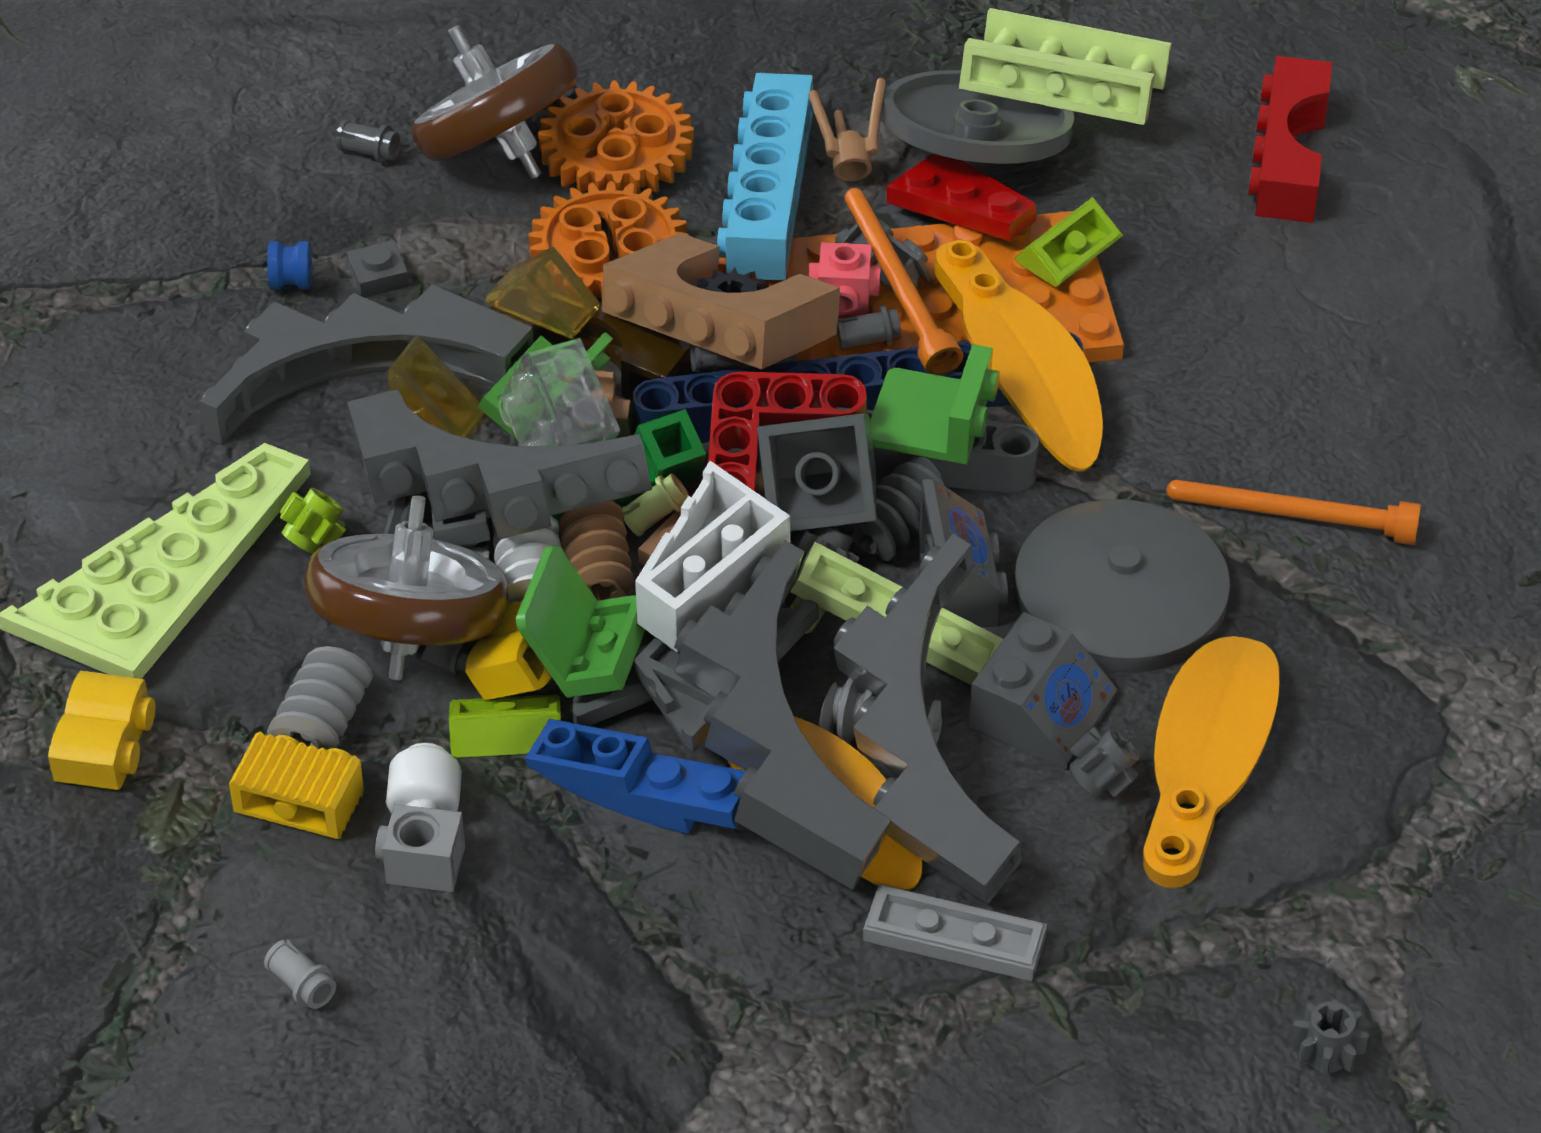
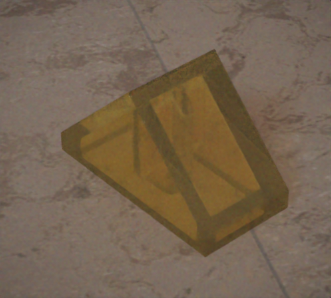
(546, 294)
(433, 390)

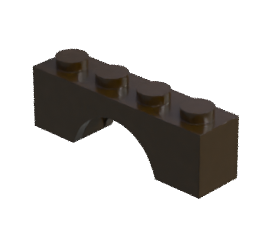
(635, 350)

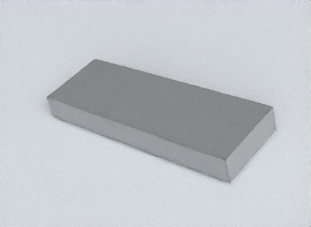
(955, 932)

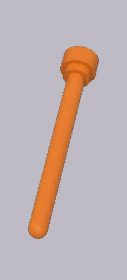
(936, 349)
(1396, 522)

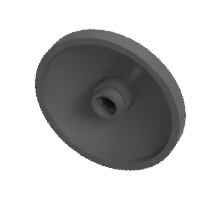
(972, 125)
(1125, 581)

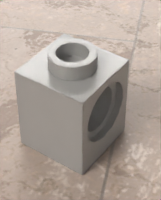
(421, 847)

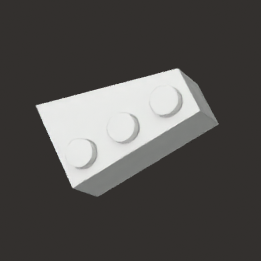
(707, 554)

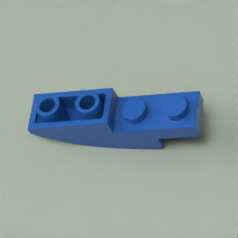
(632, 780)

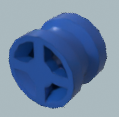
(289, 265)

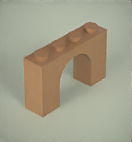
(757, 328)

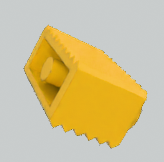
(297, 785)

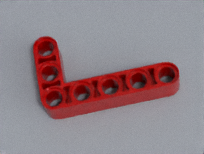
(764, 400)

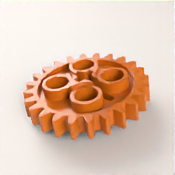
(616, 138)
(577, 233)

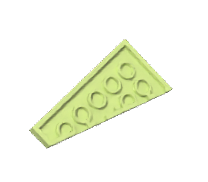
(158, 574)

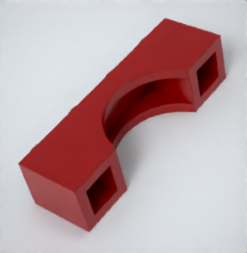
(1289, 171)

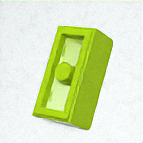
(1070, 244)
(499, 724)

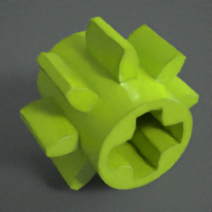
(312, 520)

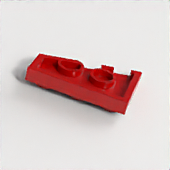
(962, 196)

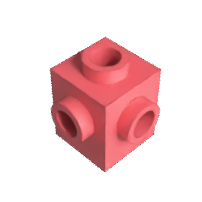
(851, 270)

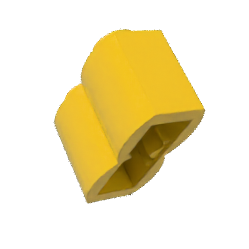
(505, 661)
(101, 730)

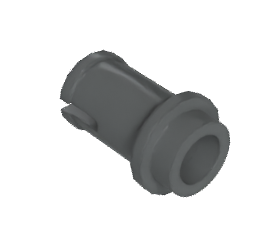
(371, 141)
(869, 329)

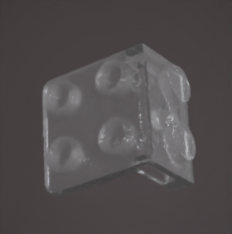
(557, 399)

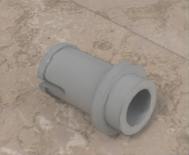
(310, 983)

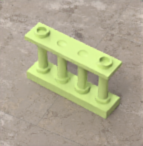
(1065, 66)

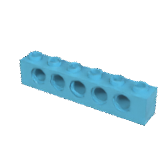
(767, 176)

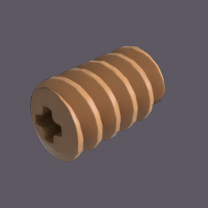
(598, 548)

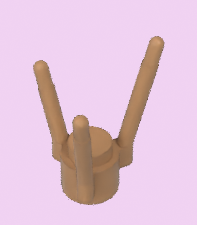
(849, 149)

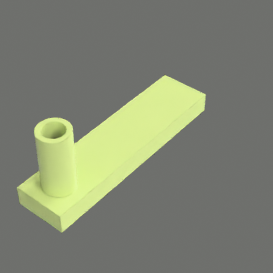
(848, 588)

